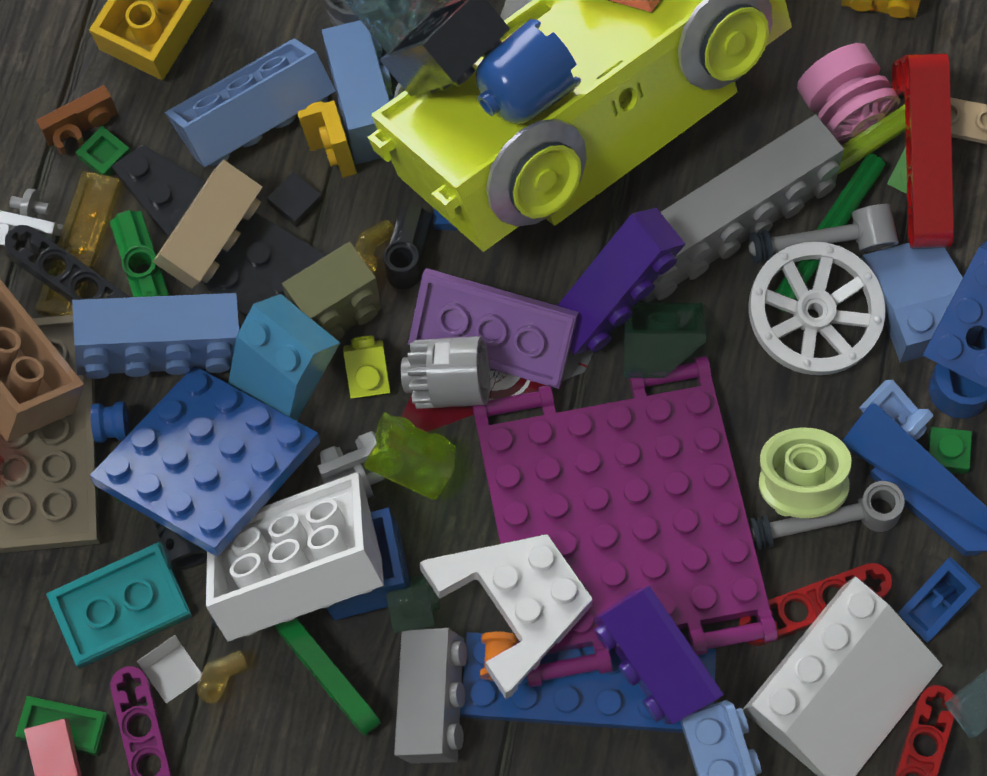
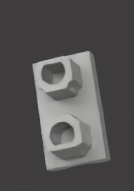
(29, 207)
(336, 465)

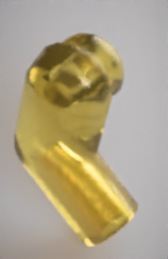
(371, 239)
(216, 675)

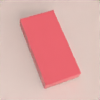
(53, 749)

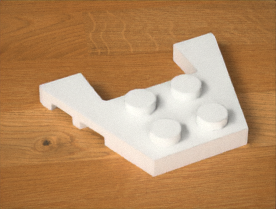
(530, 589)

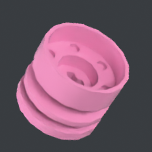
(848, 91)

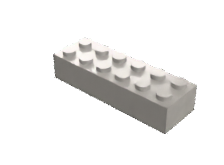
(750, 199)

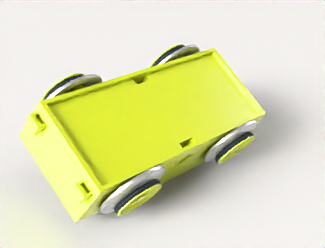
(638, 91)

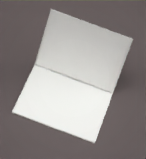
(170, 669)

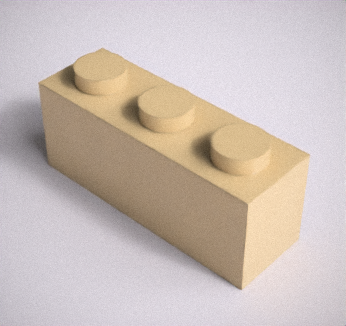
(209, 225)

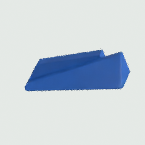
(925, 483)

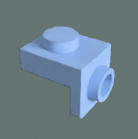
(899, 408)

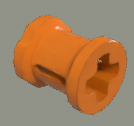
(494, 645)

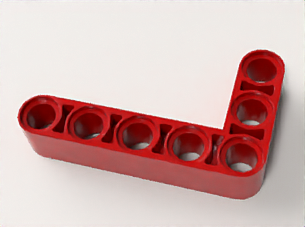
(926, 88)

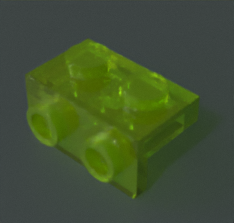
(411, 456)

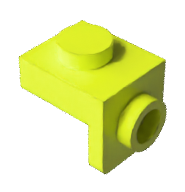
(366, 367)

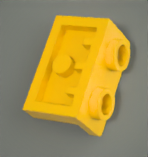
(324, 130)

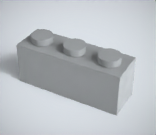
(430, 696)

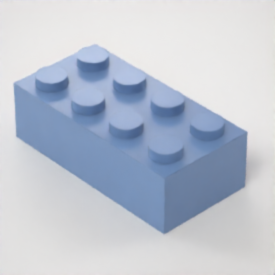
(155, 334)

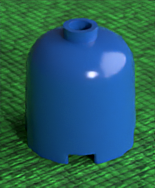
(525, 74)

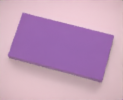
(520, 332)

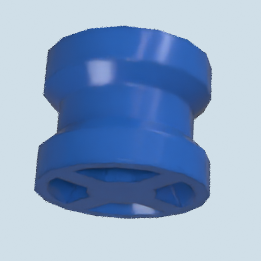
(109, 421)

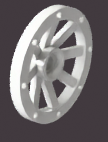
(819, 301)

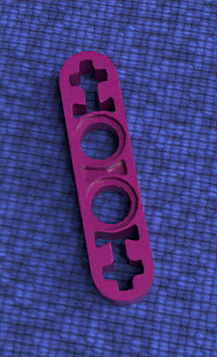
(150, 744)

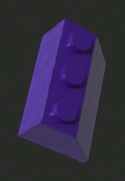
(656, 656)

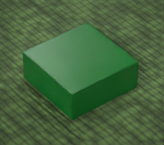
(102, 152)

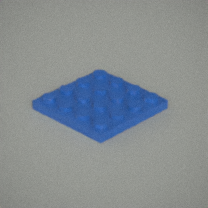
(205, 460)

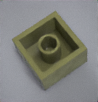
(336, 291)

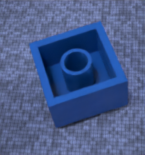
(393, 565)

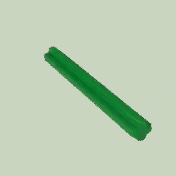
(839, 214)

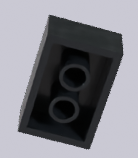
(445, 46)

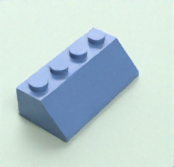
(251, 102)

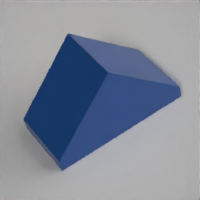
(939, 600)

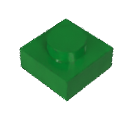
(951, 448)

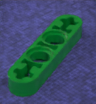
(328, 676)

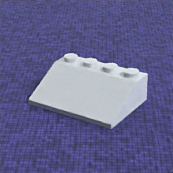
(295, 559)
(844, 683)

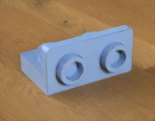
(718, 741)

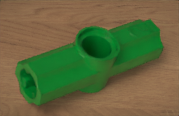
(137, 250)

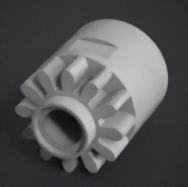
(447, 372)

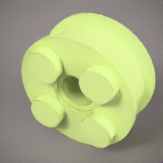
(804, 472)

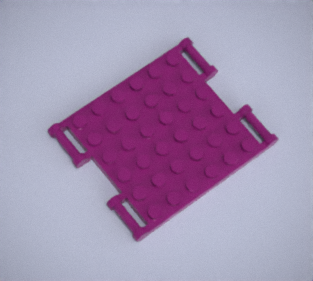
(631, 503)

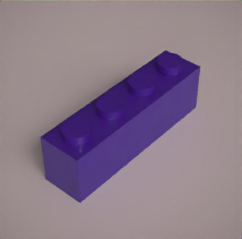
(621, 277)

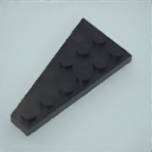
(259, 257)

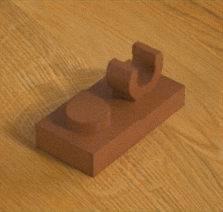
(81, 114)

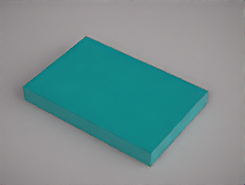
(118, 605)

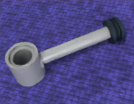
(871, 228)
(765, 532)

